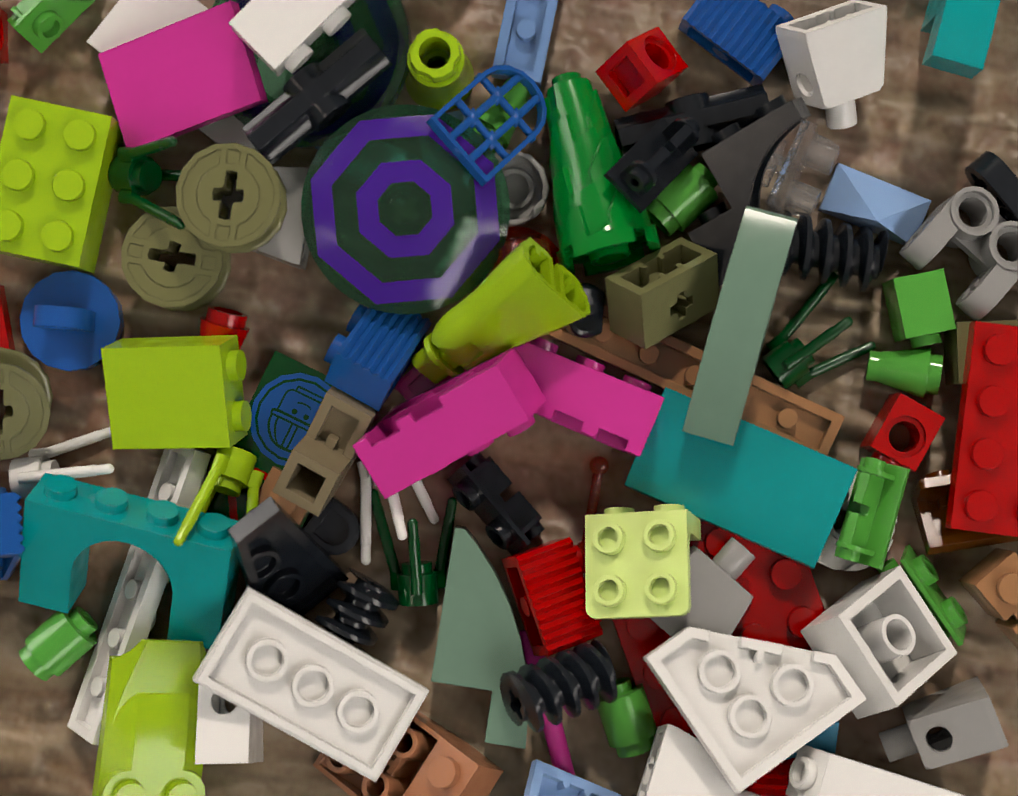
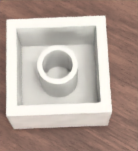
(882, 639)

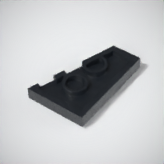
(283, 558)

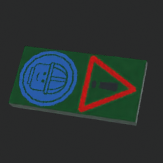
(280, 419)

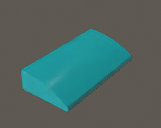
(755, 489)

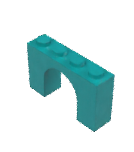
(72, 515)

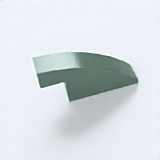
(739, 325)
(479, 635)

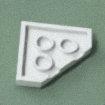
(751, 697)

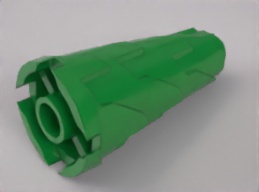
(589, 214)

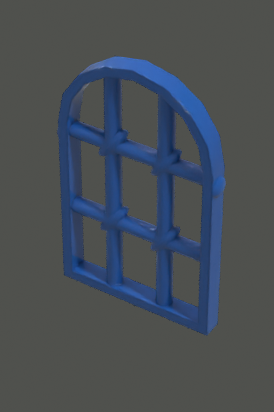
(472, 120)

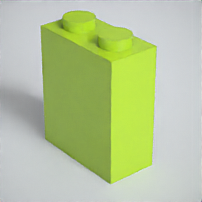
(176, 392)

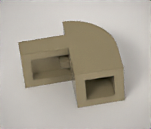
(325, 452)

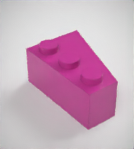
(591, 401)
(450, 422)

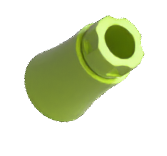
(440, 85)

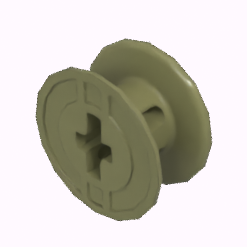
(210, 177)
(156, 281)
(27, 403)

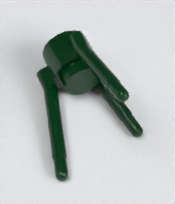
(138, 175)
(791, 360)
(417, 581)

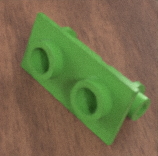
(45, 20)
(872, 512)
(924, 578)

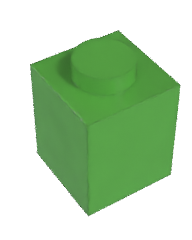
(919, 307)

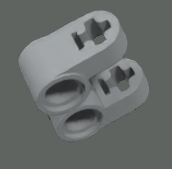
(978, 241)

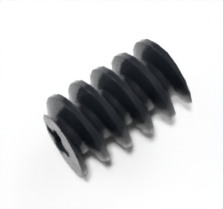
(837, 252)
(359, 611)
(558, 684)

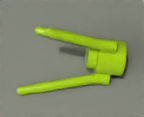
(228, 475)

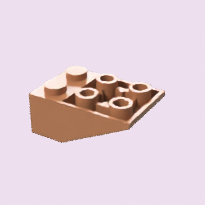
(423, 764)

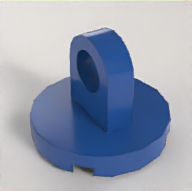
(70, 320)

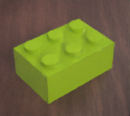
(55, 182)

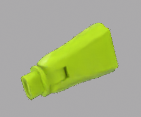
(509, 308)

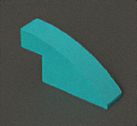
(959, 34)

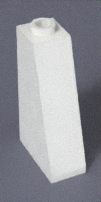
(828, 774)

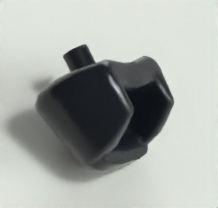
(592, 323)

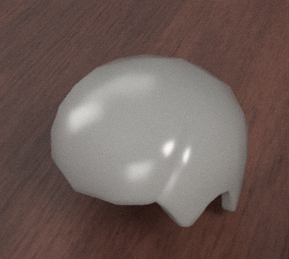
(526, 187)

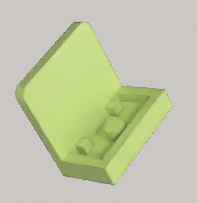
(639, 562)

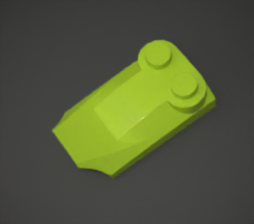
(150, 722)

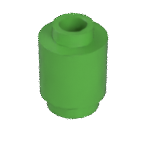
(683, 199)
(59, 643)
(629, 720)

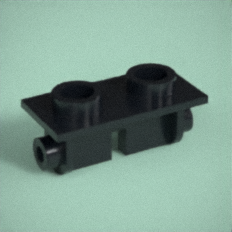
(655, 161)
(508, 523)

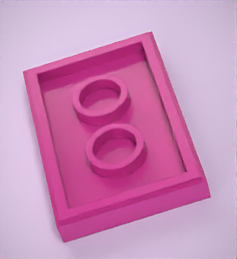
(182, 77)

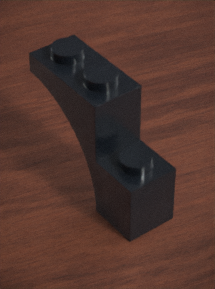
(739, 169)

